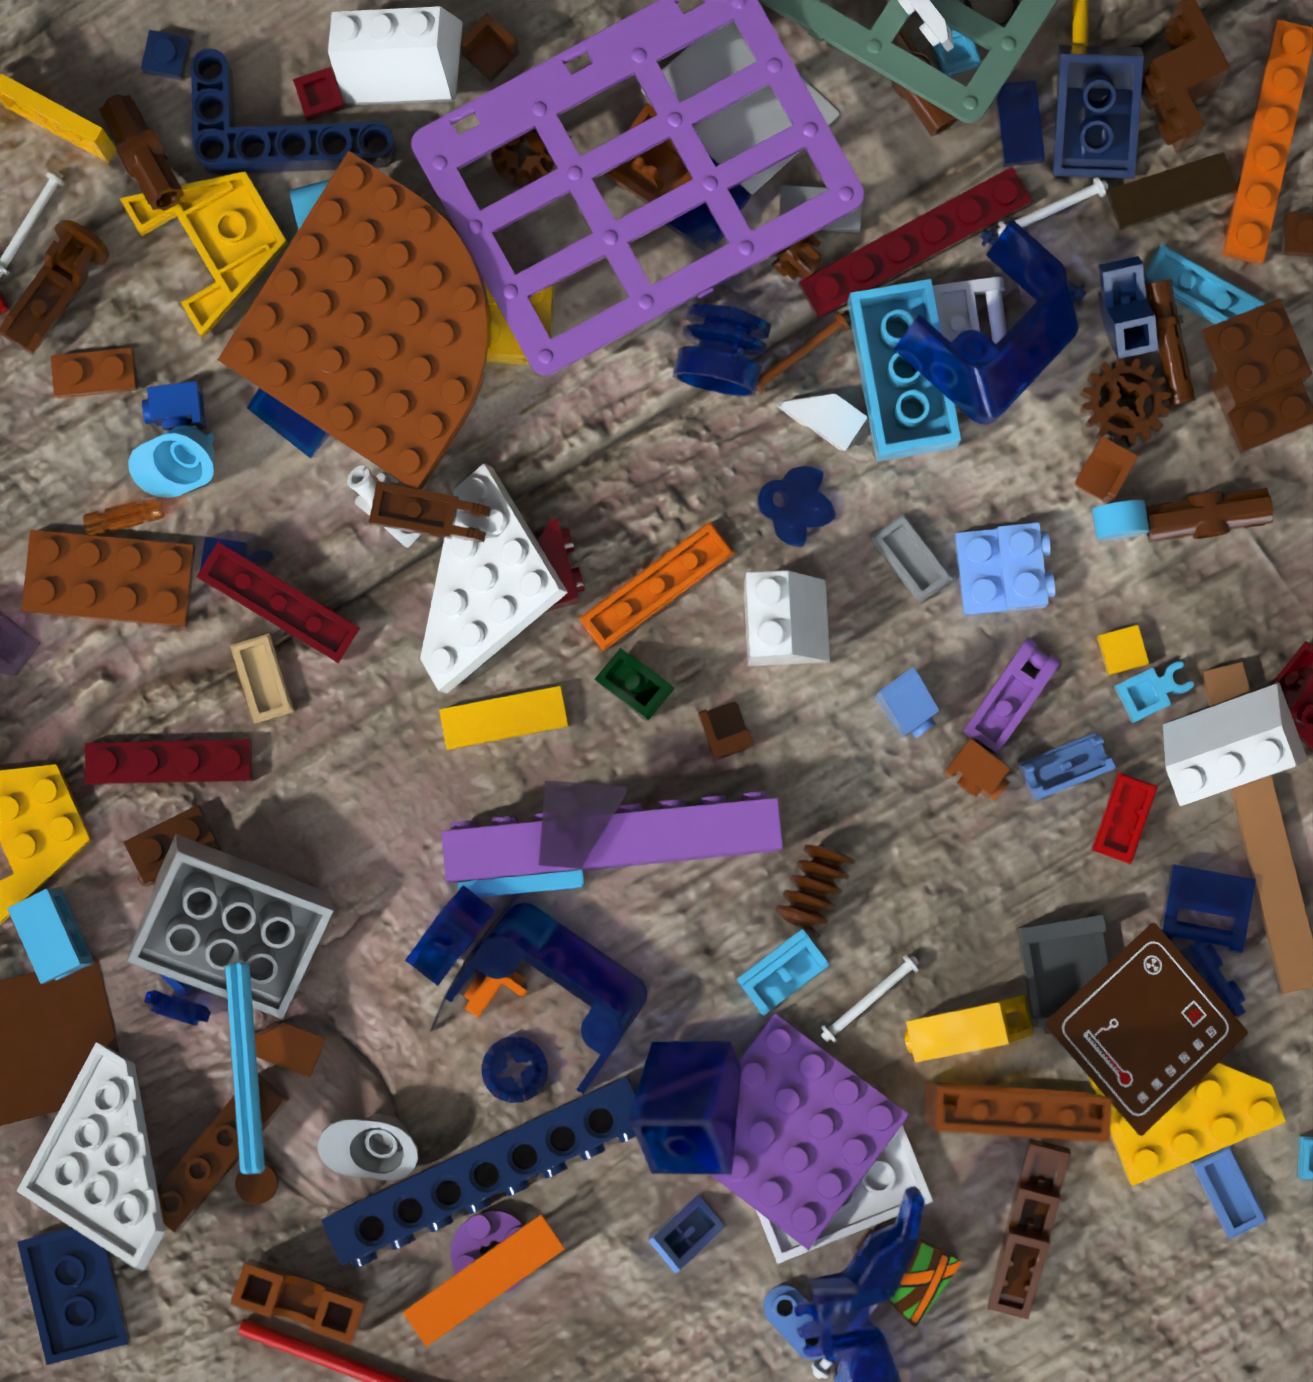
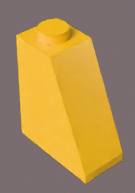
(969, 1029)

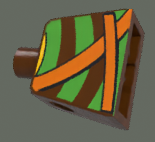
(923, 1280)

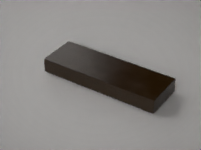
(1171, 191)

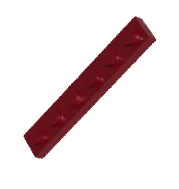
(915, 242)

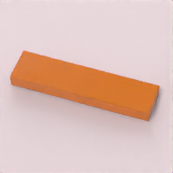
(656, 586)
(483, 1280)

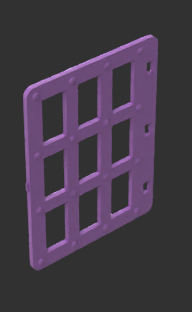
(550, 90)

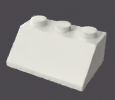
(395, 55)
(1231, 744)

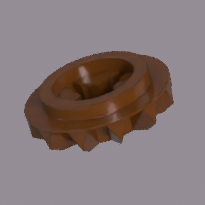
(532, 169)

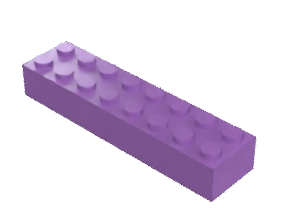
(629, 839)

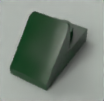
(634, 684)

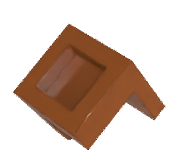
(1105, 470)

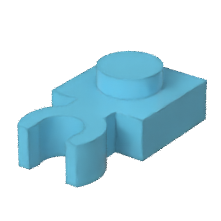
(1148, 693)

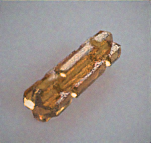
(124, 516)

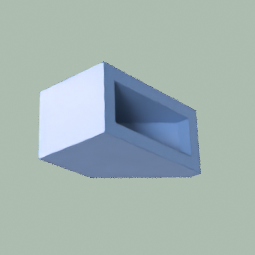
(908, 704)

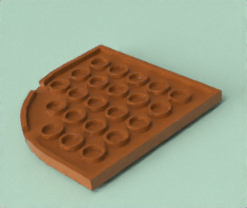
(372, 324)

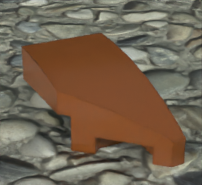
(289, 1047)

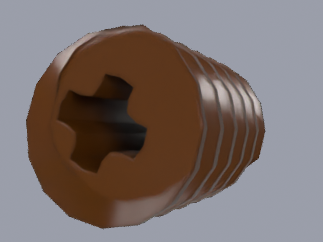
(814, 887)

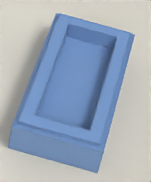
(1229, 1192)

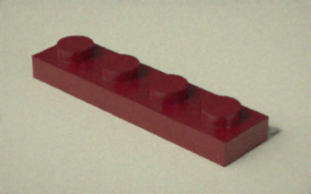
(278, 602)
(168, 762)

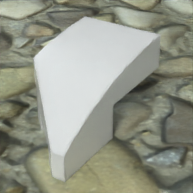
(827, 416)

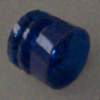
(723, 342)

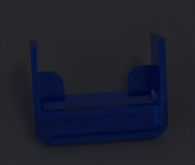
(989, 376)
(573, 964)

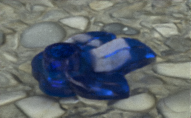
(802, 504)

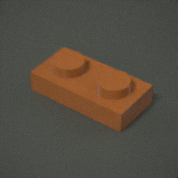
(94, 373)

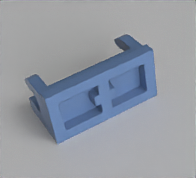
(1065, 766)

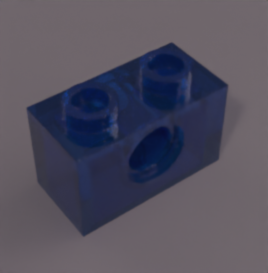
(450, 935)

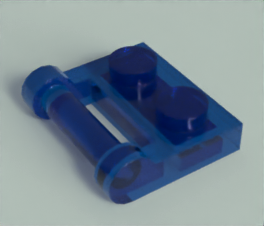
(1209, 894)

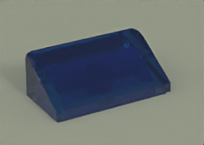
(288, 423)

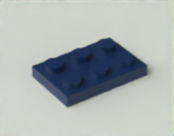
(73, 1295)

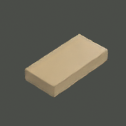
(262, 678)

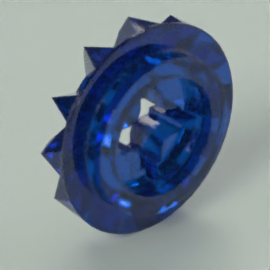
(177, 1007)
(532, 1077)

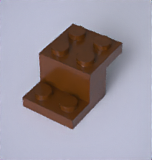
(1183, 75)
(1259, 375)

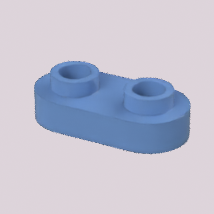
(788, 1323)

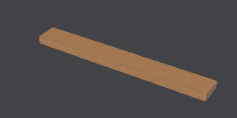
(1268, 855)

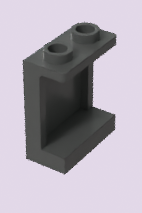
(1059, 962)

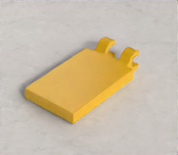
(55, 118)

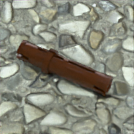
(1170, 342)

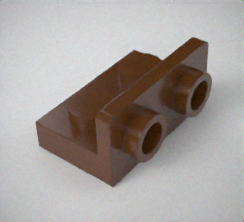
(152, 845)

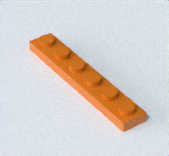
(1268, 142)

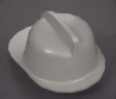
(369, 1148)

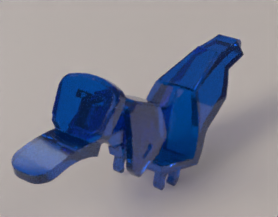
(844, 1299)

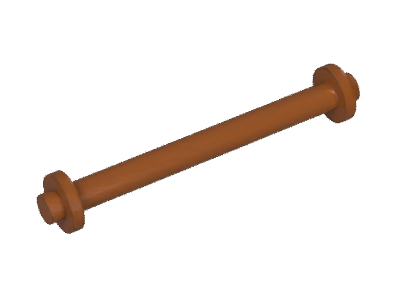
(840, 322)

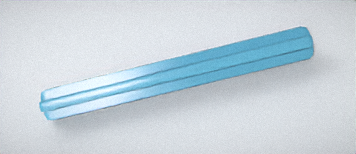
(244, 1068)

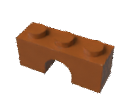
(299, 1298)

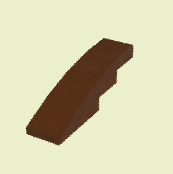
(1029, 1229)

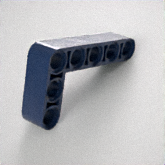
(275, 138)

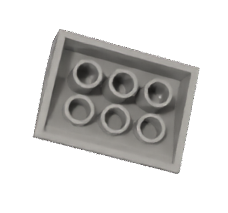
(229, 911)

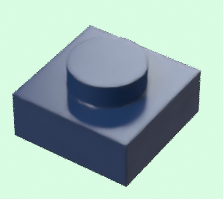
(165, 55)

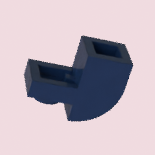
(1124, 308)

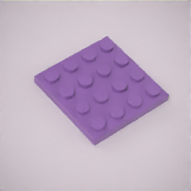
(803, 1131)

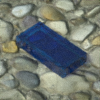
(1020, 124)

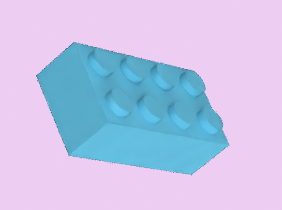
(902, 406)

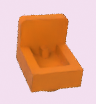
(483, 991)

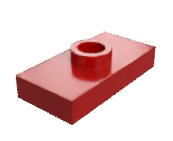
(1124, 818)

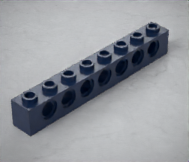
(345, 1225)

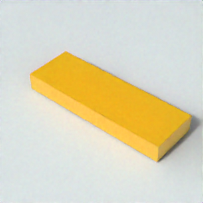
(503, 718)

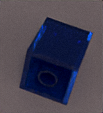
(688, 1107)

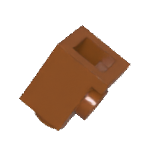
(978, 771)

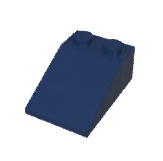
(1097, 111)

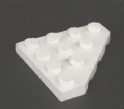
(485, 588)
(99, 1162)

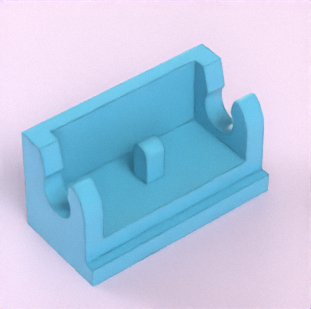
(50, 935)
(782, 972)

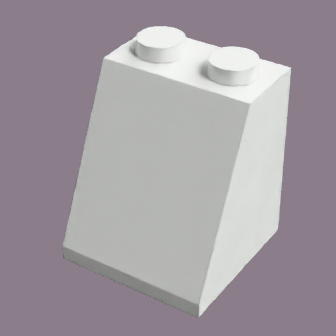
(785, 618)

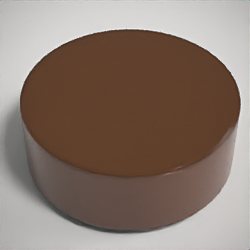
(257, 1187)

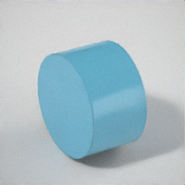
(1120, 520)

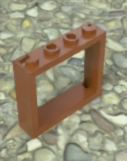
(1017, 1111)

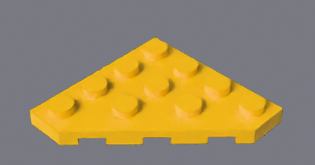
(1211, 1116)

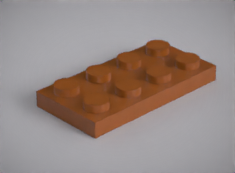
(108, 578)

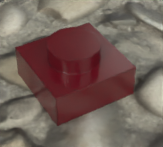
(319, 93)

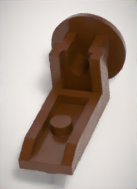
(54, 285)

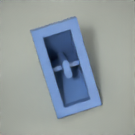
(686, 1233)

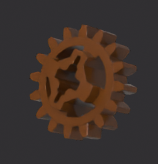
(1118, 387)

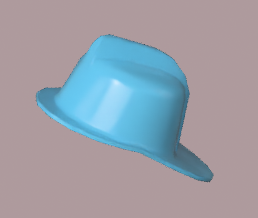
(173, 462)

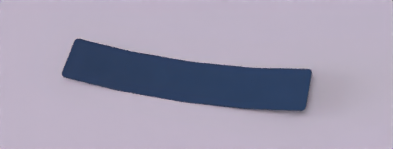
(467, 958)

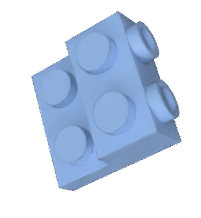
(1004, 569)

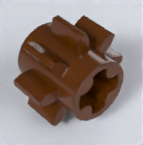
(799, 259)

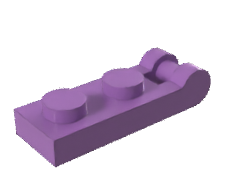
(1010, 697)

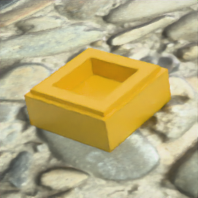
(1123, 650)

